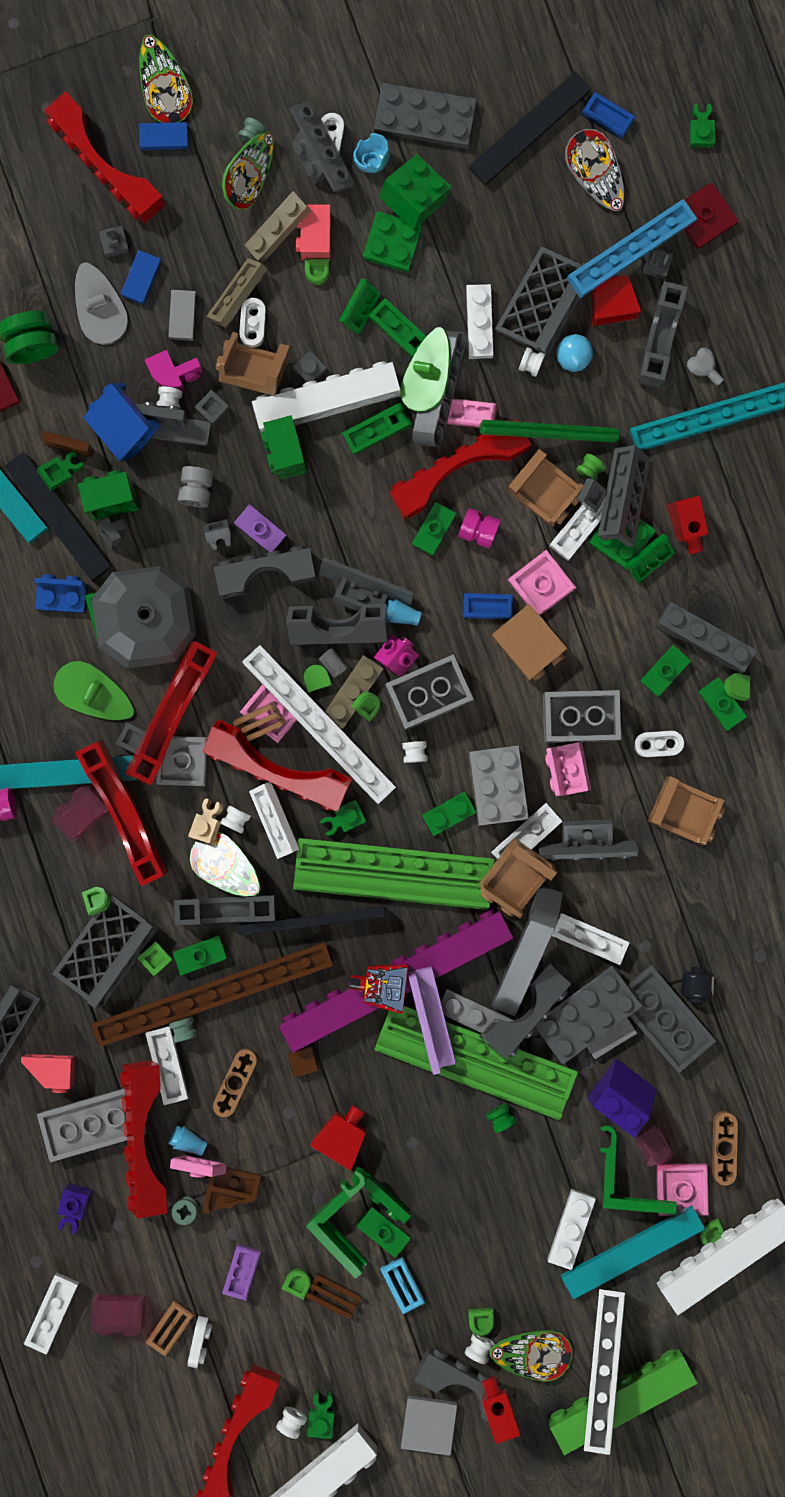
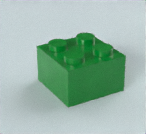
(415, 191)
(282, 441)
(108, 495)

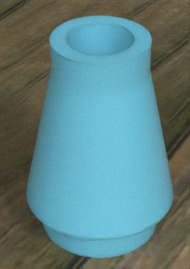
(401, 613)
(187, 1141)

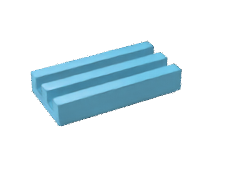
(393, 1266)

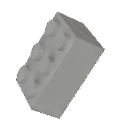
(429, 692)
(581, 716)
(498, 785)

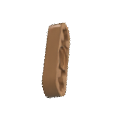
(225, 1085)
(718, 1166)

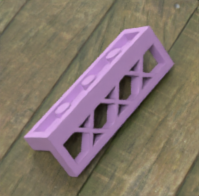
(431, 1018)

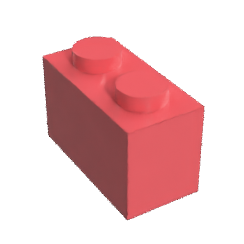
(315, 233)

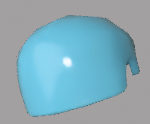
(372, 154)
(574, 353)

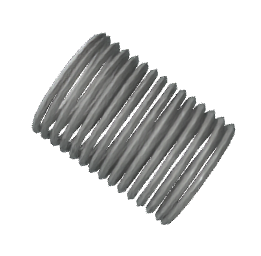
(334, 662)

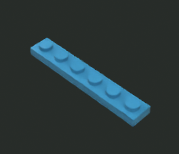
(631, 248)

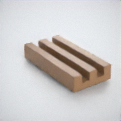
(245, 729)
(182, 1310)

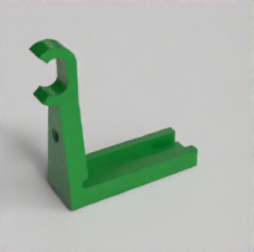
(627, 1203)
(331, 1236)

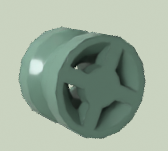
(251, 129)
(183, 1029)
(186, 1205)

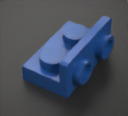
(60, 594)

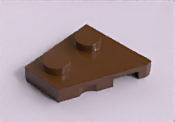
(231, 1189)

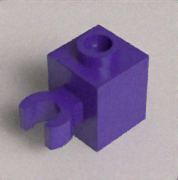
(74, 1205)

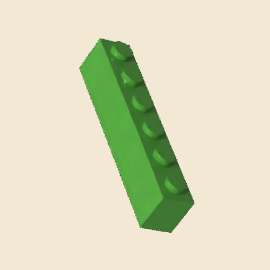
(634, 1396)

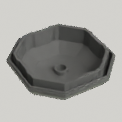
(142, 641)

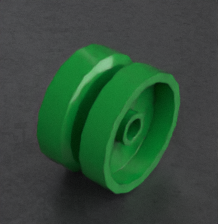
(28, 337)

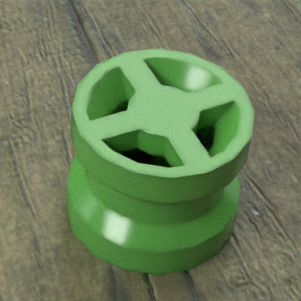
(590, 468)

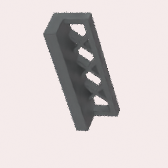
(621, 493)
(6, 1005)

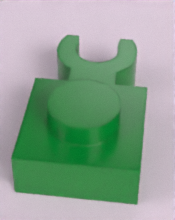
(701, 129)
(57, 472)
(347, 817)
(320, 1419)

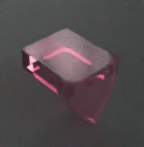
(654, 1147)

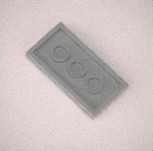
(83, 1125)

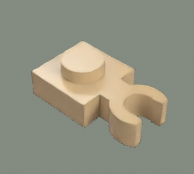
(206, 826)

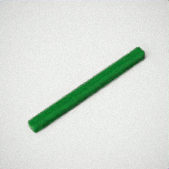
(551, 431)

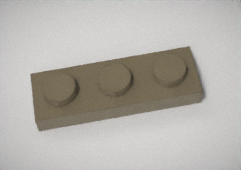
(277, 227)
(236, 292)
(359, 681)

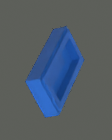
(608, 115)
(163, 136)
(141, 277)
(487, 606)

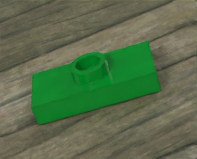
(360, 306)
(434, 529)
(650, 558)
(665, 671)
(721, 704)
(200, 955)
(383, 1231)

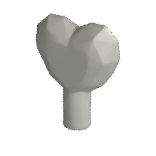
(704, 365)

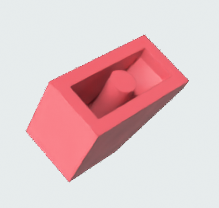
(52, 1070)

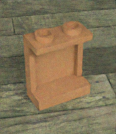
(251, 366)
(545, 489)
(529, 643)
(686, 811)
(515, 878)

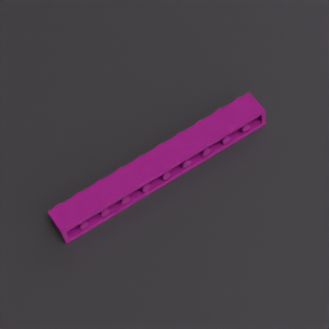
(442, 956)

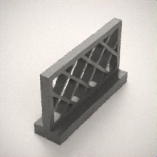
(560, 315)
(119, 967)

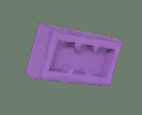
(260, 529)
(241, 1272)

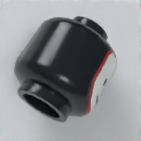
(697, 985)

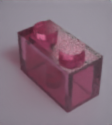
(79, 813)
(117, 1314)

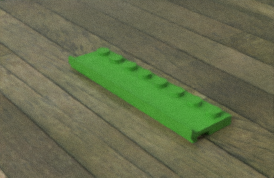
(391, 873)
(518, 1079)

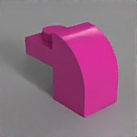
(167, 375)

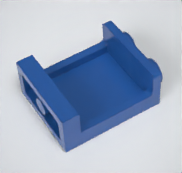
(120, 422)

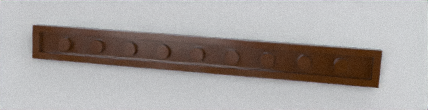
(212, 994)

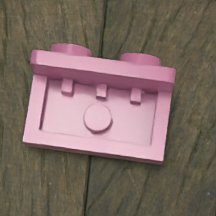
(568, 769)

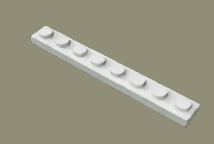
(318, 724)

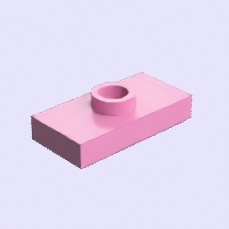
(471, 412)
(198, 1167)

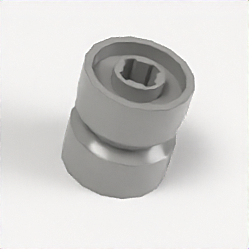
(195, 482)

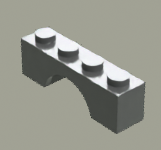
(661, 334)
(234, 577)
(308, 626)
(692, 629)
(225, 910)
(546, 988)
(439, 1370)

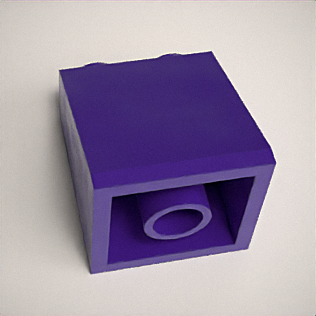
(623, 1097)

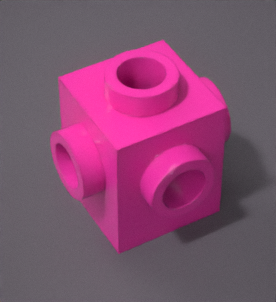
(397, 655)

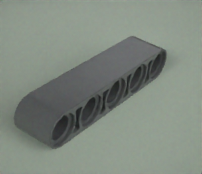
(431, 425)

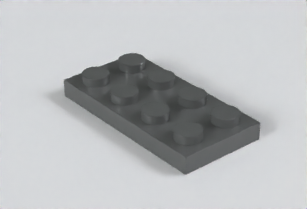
(425, 115)
(588, 1015)
(668, 1020)

